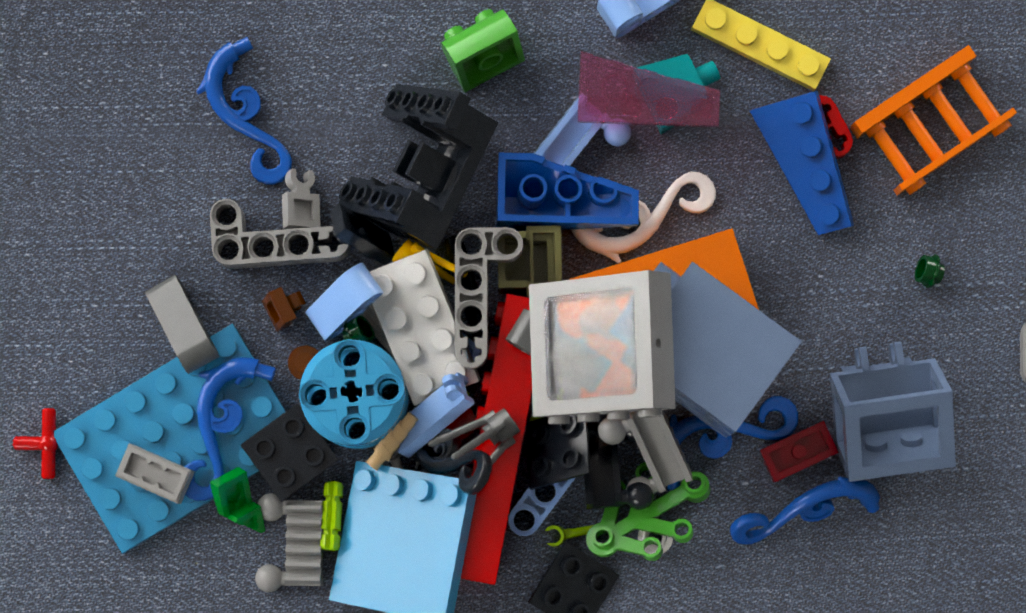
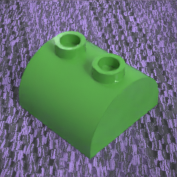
(483, 48)

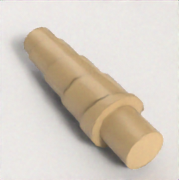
(392, 441)

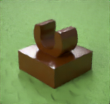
(282, 308)

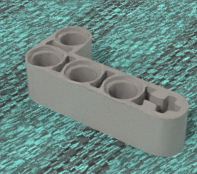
(281, 240)
(478, 298)

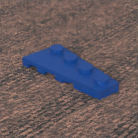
(806, 155)

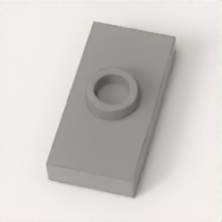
(155, 473)

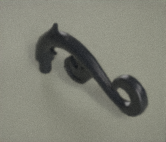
(444, 464)

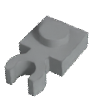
(299, 206)

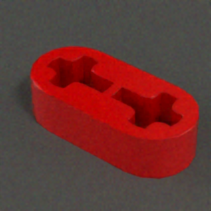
(837, 125)

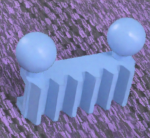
(570, 137)

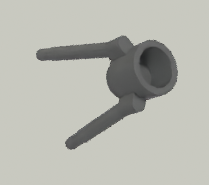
(497, 428)

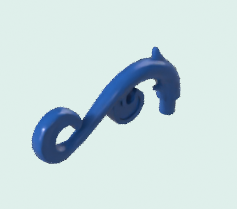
(238, 120)
(216, 378)
(720, 445)
(811, 506)

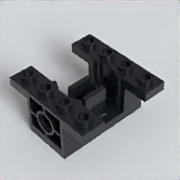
(439, 173)

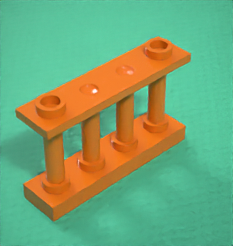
(930, 87)

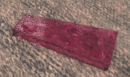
(636, 96)

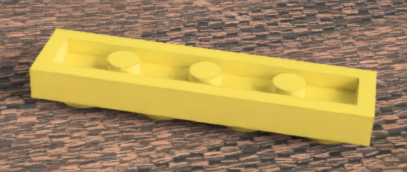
(761, 44)

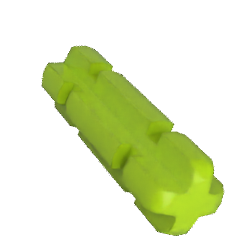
(331, 516)

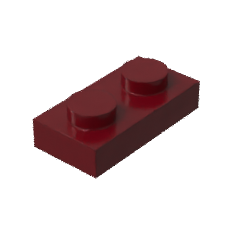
(798, 451)

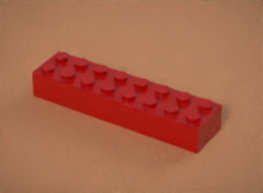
(507, 388)

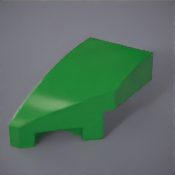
(234, 500)

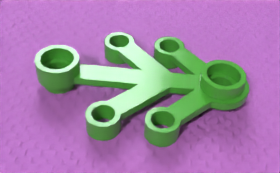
(646, 521)

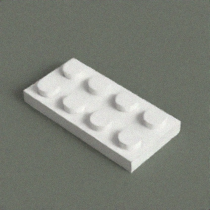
(419, 324)

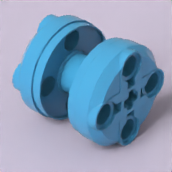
(370, 376)

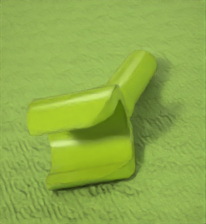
(568, 533)

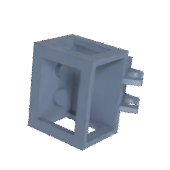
(892, 416)

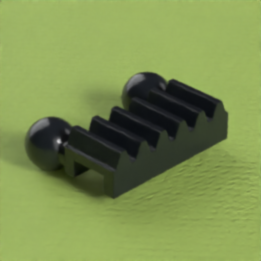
(604, 482)

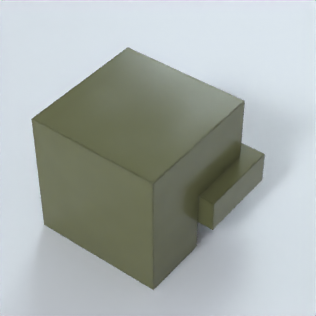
(537, 264)

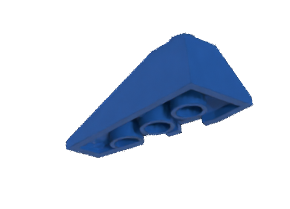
(550, 194)

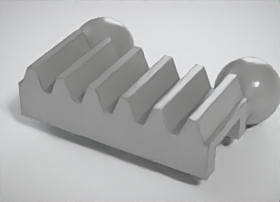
(657, 447)
(302, 547)

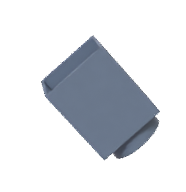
(722, 349)

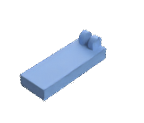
(437, 412)

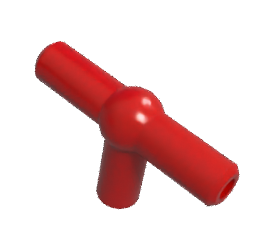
(45, 443)

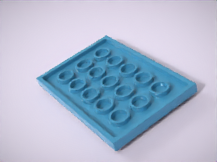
(163, 419)

